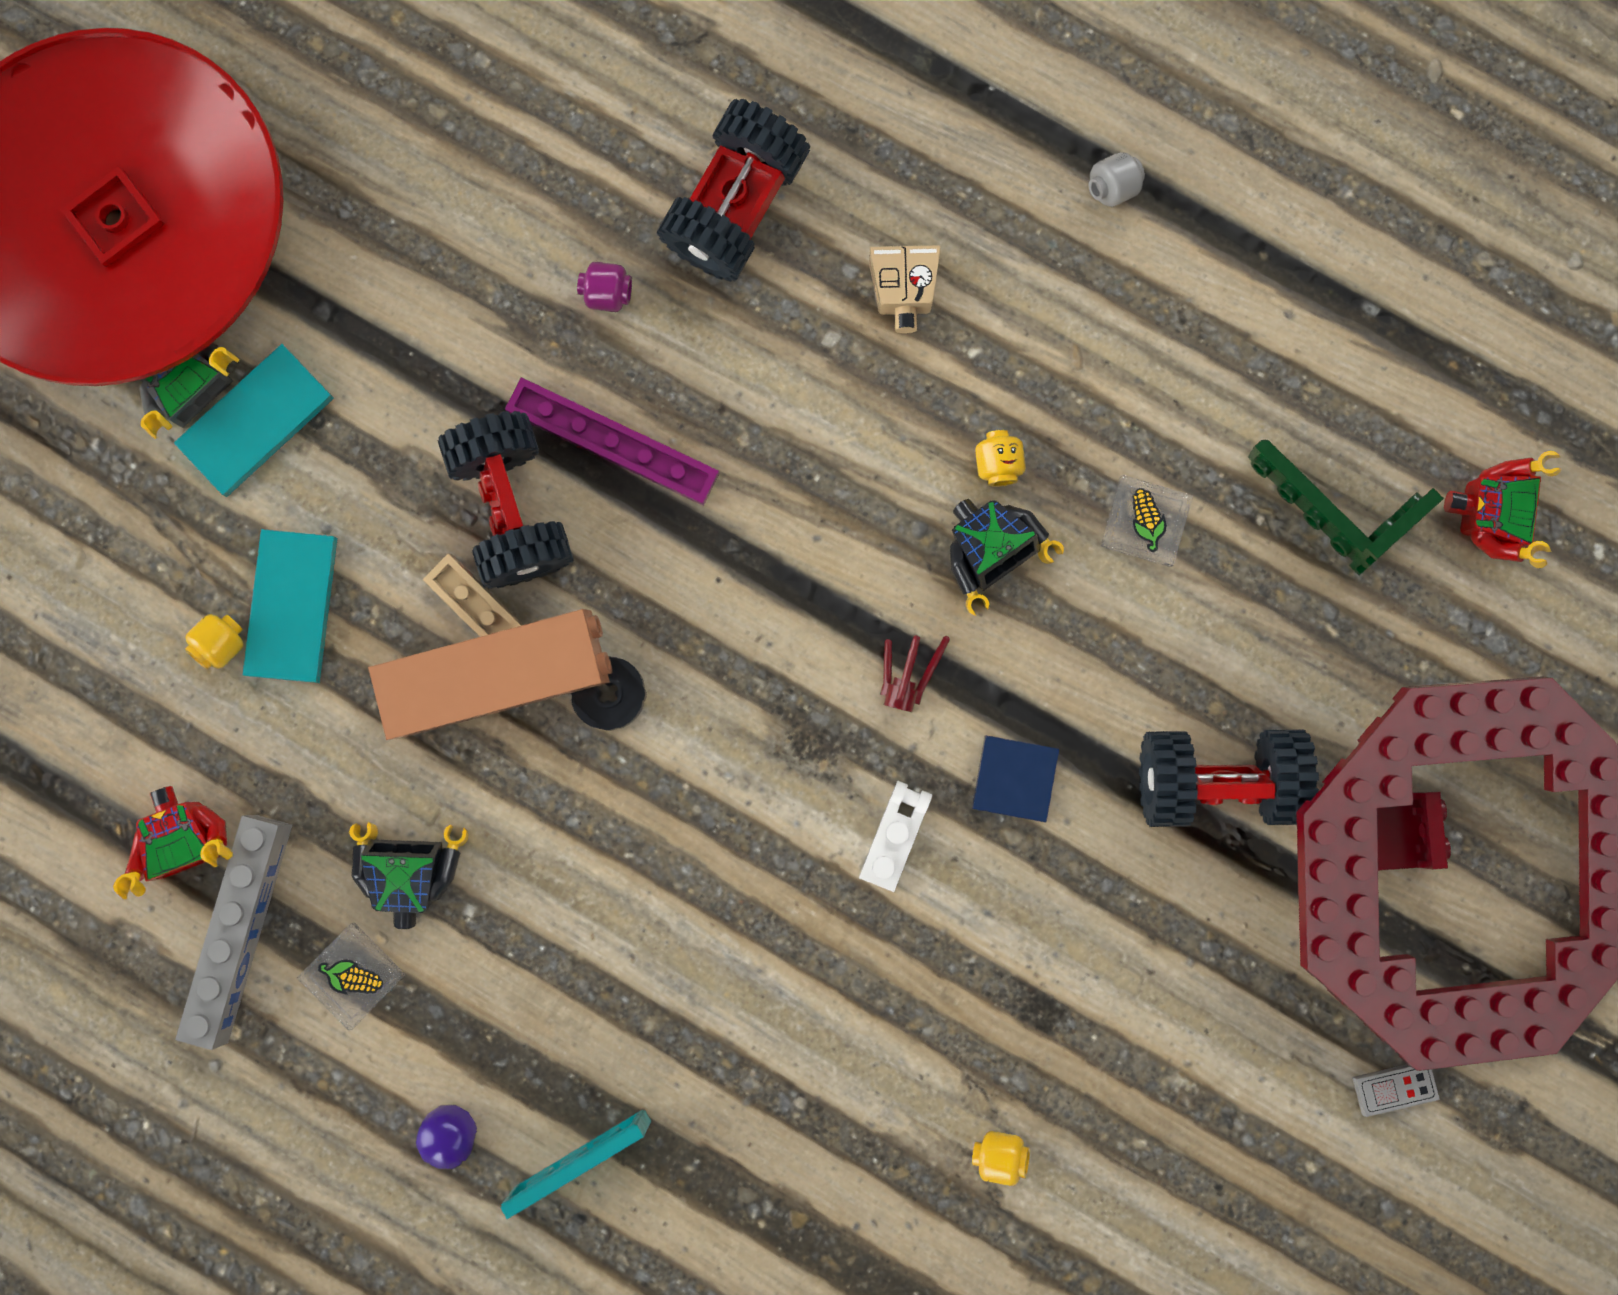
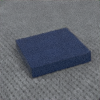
(1015, 778)

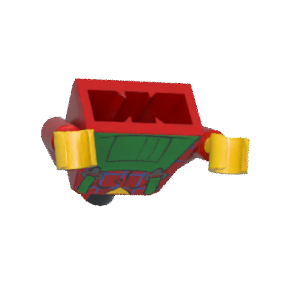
(1502, 509)
(172, 842)

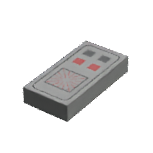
(1394, 1089)

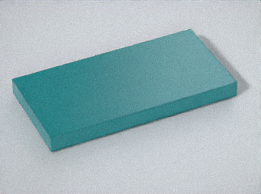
(253, 420)
(290, 606)
(576, 1163)

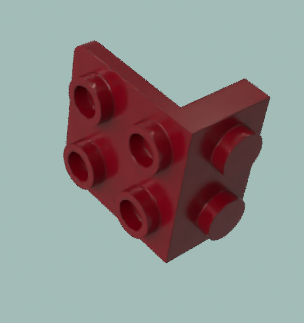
(1413, 834)

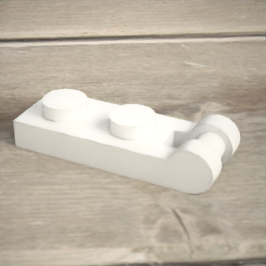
(894, 837)

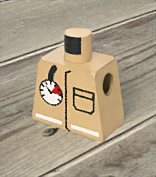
(904, 282)

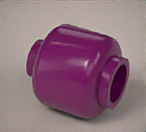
(605, 286)

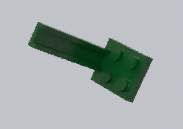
(1324, 515)

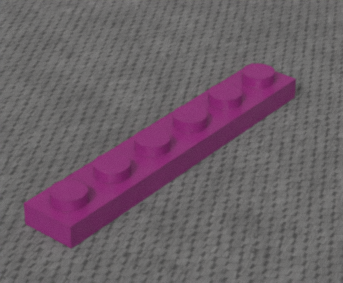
(613, 441)

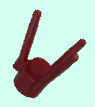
(902, 693)

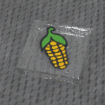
(1146, 521)
(351, 976)

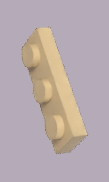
(469, 597)

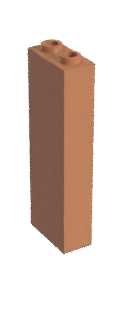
(490, 674)

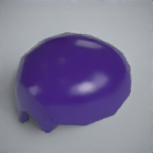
(446, 1137)

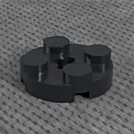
(624, 710)

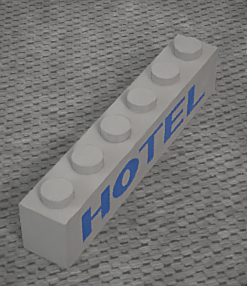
(233, 932)

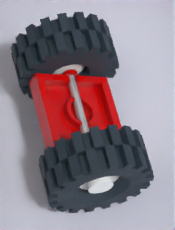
(752, 162)
(486, 451)
(1278, 783)

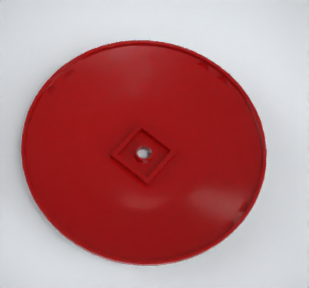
(199, 187)

